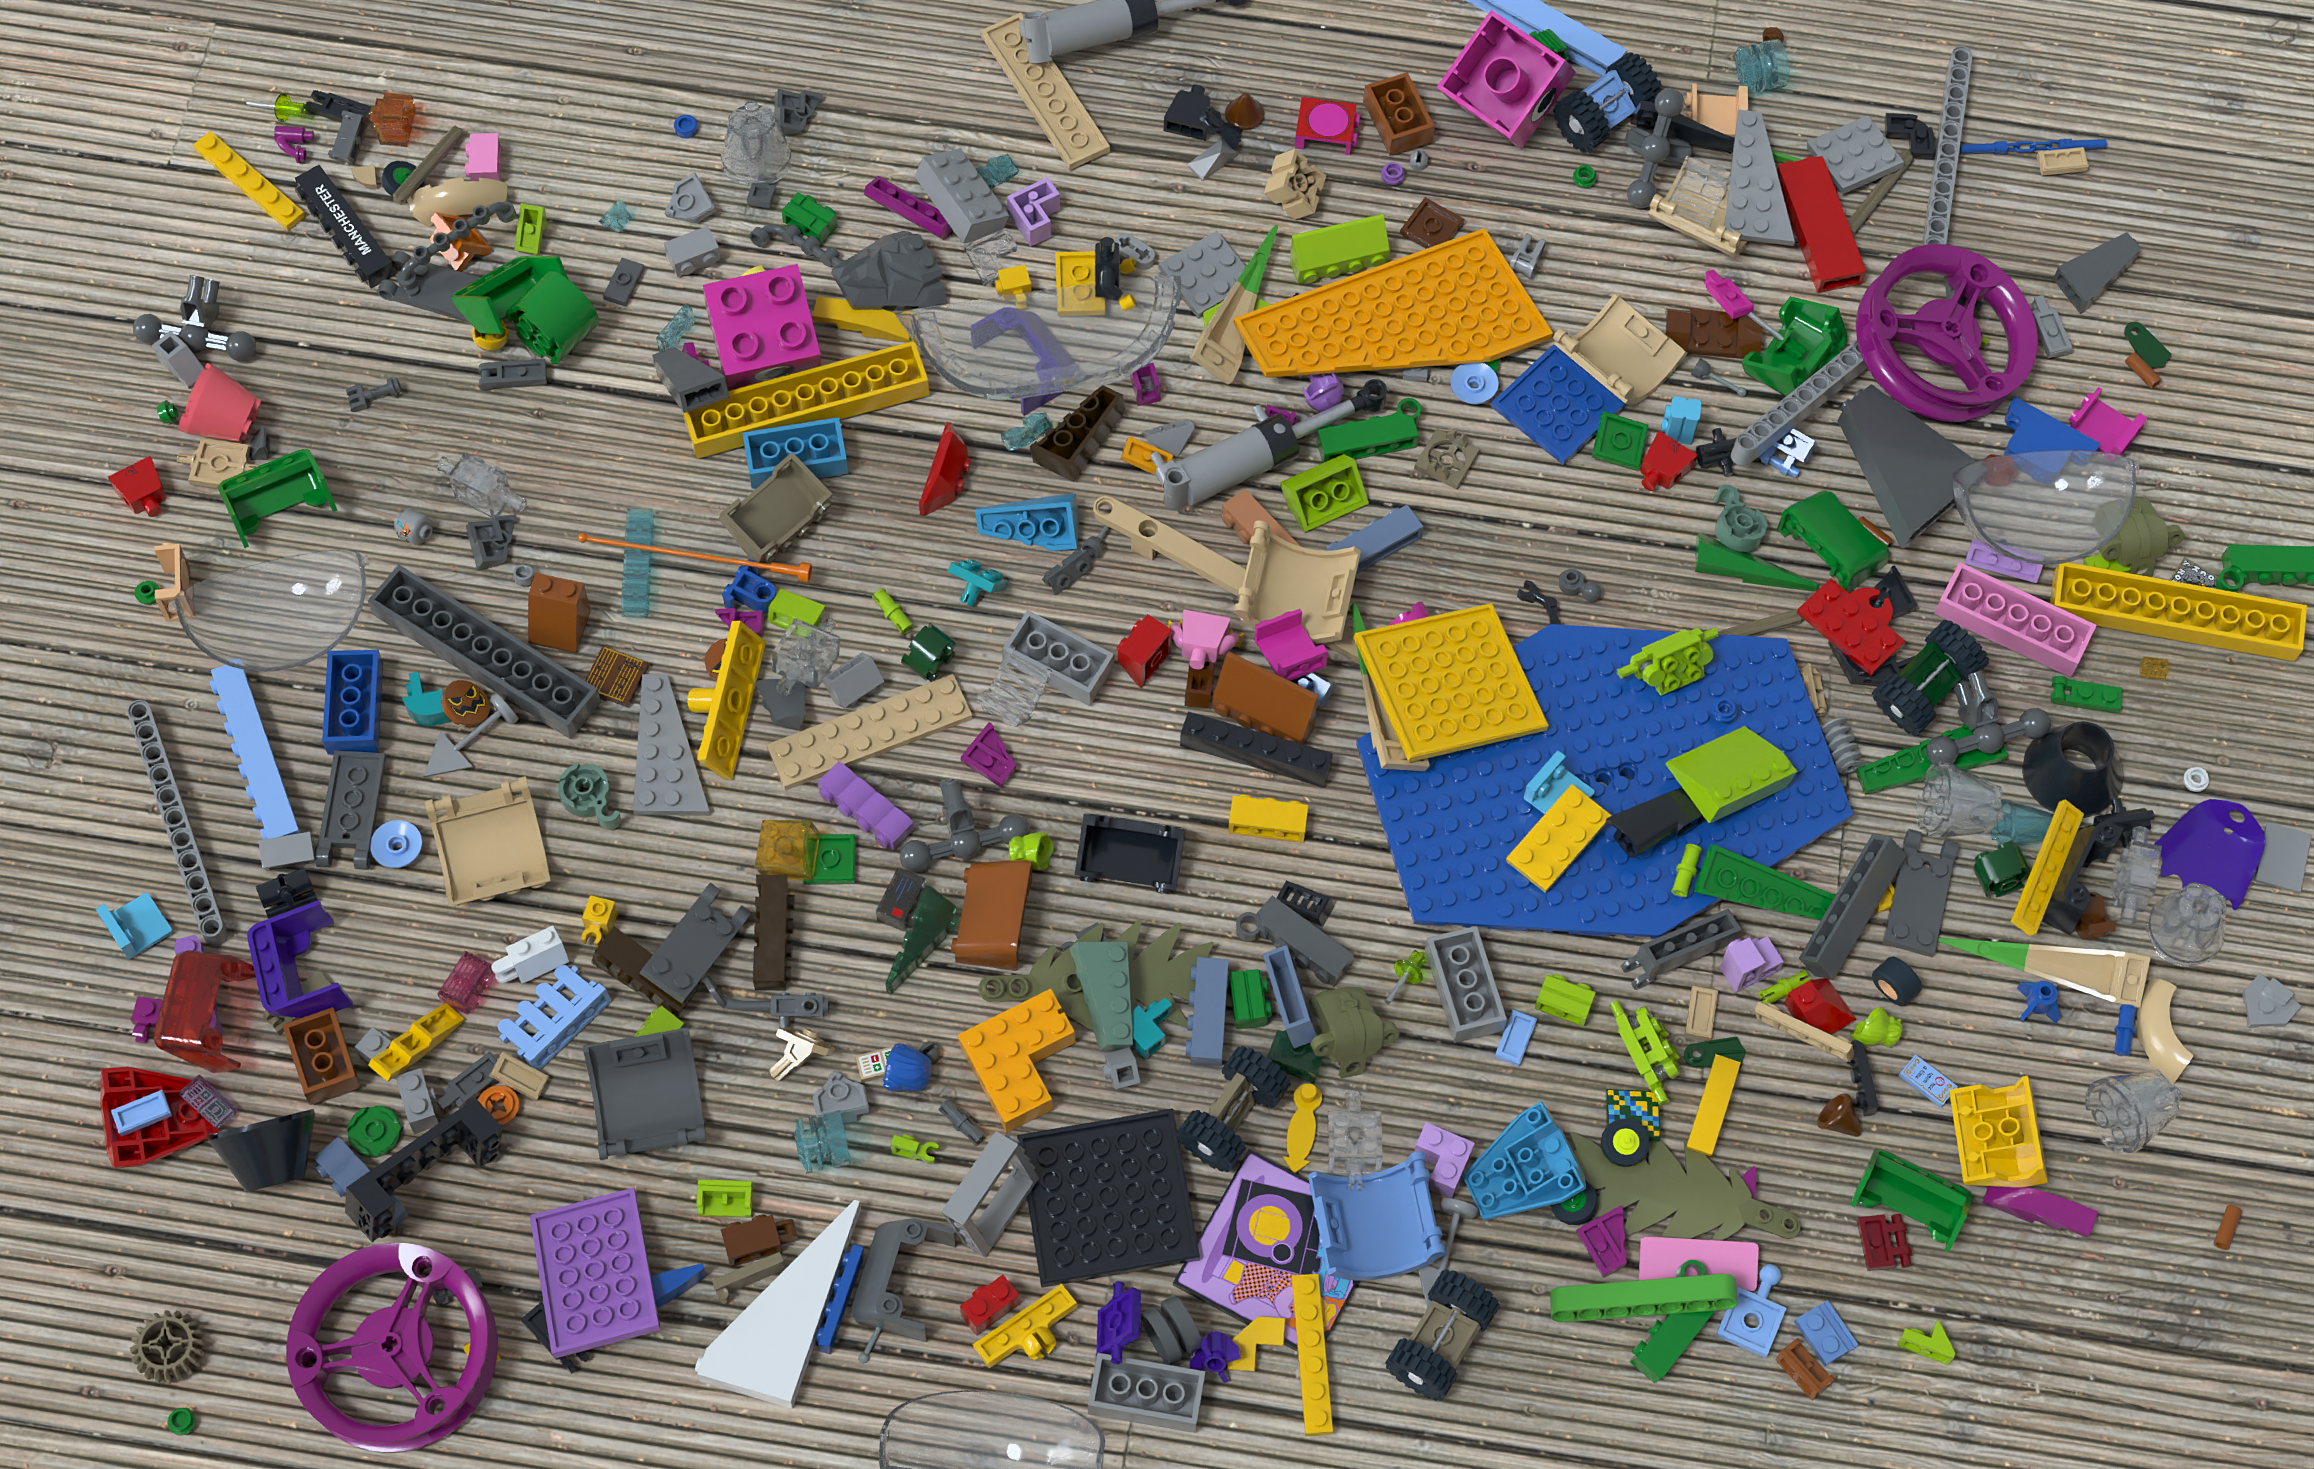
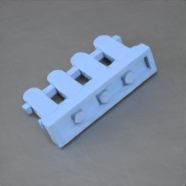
(564, 1026)

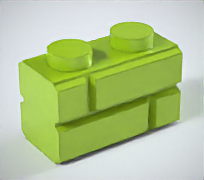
(1565, 999)

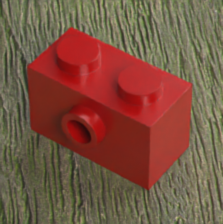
(989, 1304)

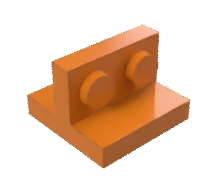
(461, 249)

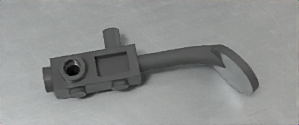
(781, 1005)

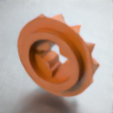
(497, 1095)

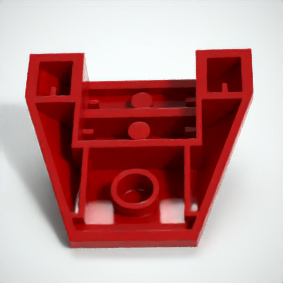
(159, 1139)

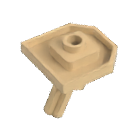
(799, 1049)

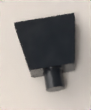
(1184, 113)

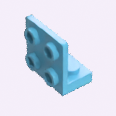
(1552, 783)
(135, 925)

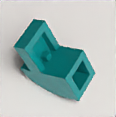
(421, 706)
(1146, 1033)

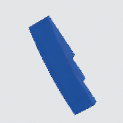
(676, 1282)

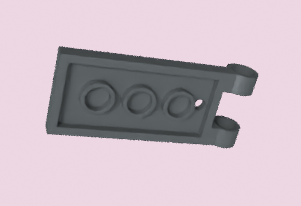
(433, 287)
(351, 806)
(1919, 897)
(693, 946)

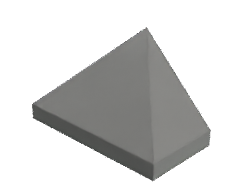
(1212, 159)
(1170, 436)

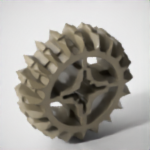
(147, 1346)

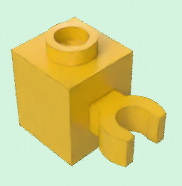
(1013, 281)
(598, 918)

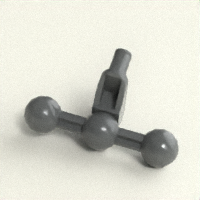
(1656, 146)
(198, 316)
(1980, 715)
(964, 840)

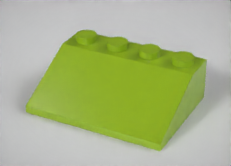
(1731, 772)

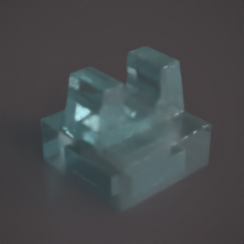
(611, 217)

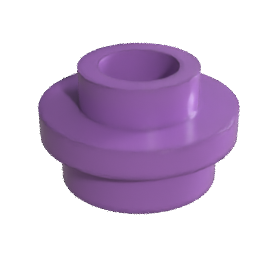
(1392, 168)

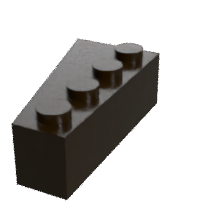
(1078, 437)
(772, 933)
(624, 960)

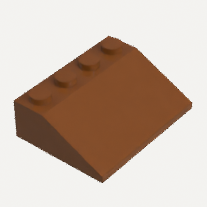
(1264, 700)

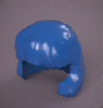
(907, 1069)

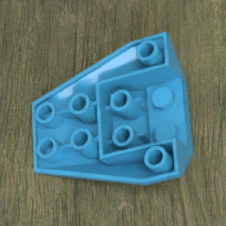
(1525, 1167)

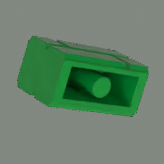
(810, 217)
(1248, 999)

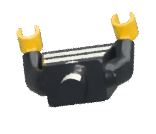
(1107, 270)

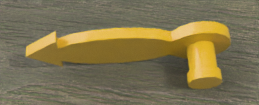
(1302, 1126)

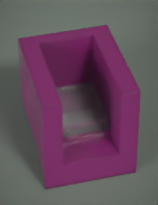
(1146, 385)

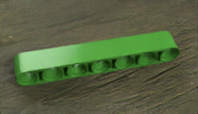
(1643, 1298)

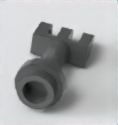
(359, 397)

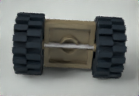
(1250, 1081)
(1443, 1335)

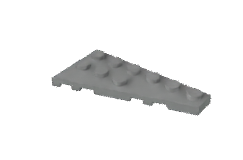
(1754, 191)
(664, 765)

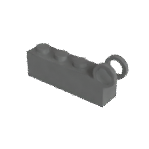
(1682, 946)

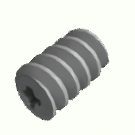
(1840, 746)

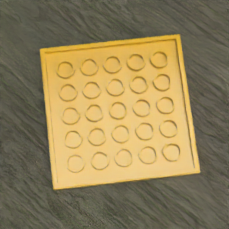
(1450, 682)

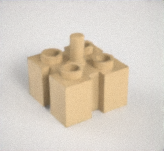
(1295, 184)

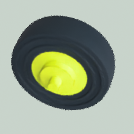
(1624, 1142)

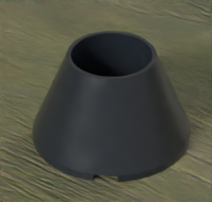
(2054, 779)
(267, 1150)

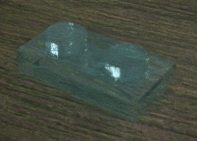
(673, 331)

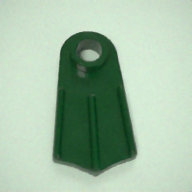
(2146, 345)
(1725, 1047)

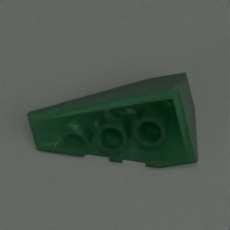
(931, 925)

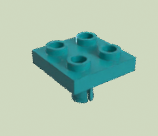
(977, 578)

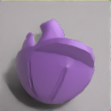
(1324, 392)

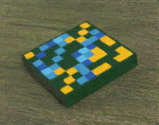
(1637, 1106)

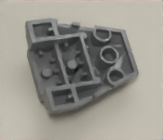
(892, 273)

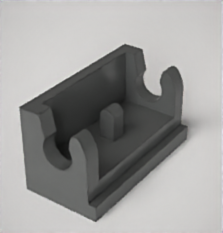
(349, 138)

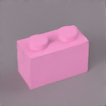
(483, 156)

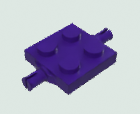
(1119, 1322)

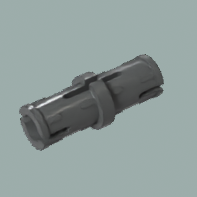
(962, 1121)

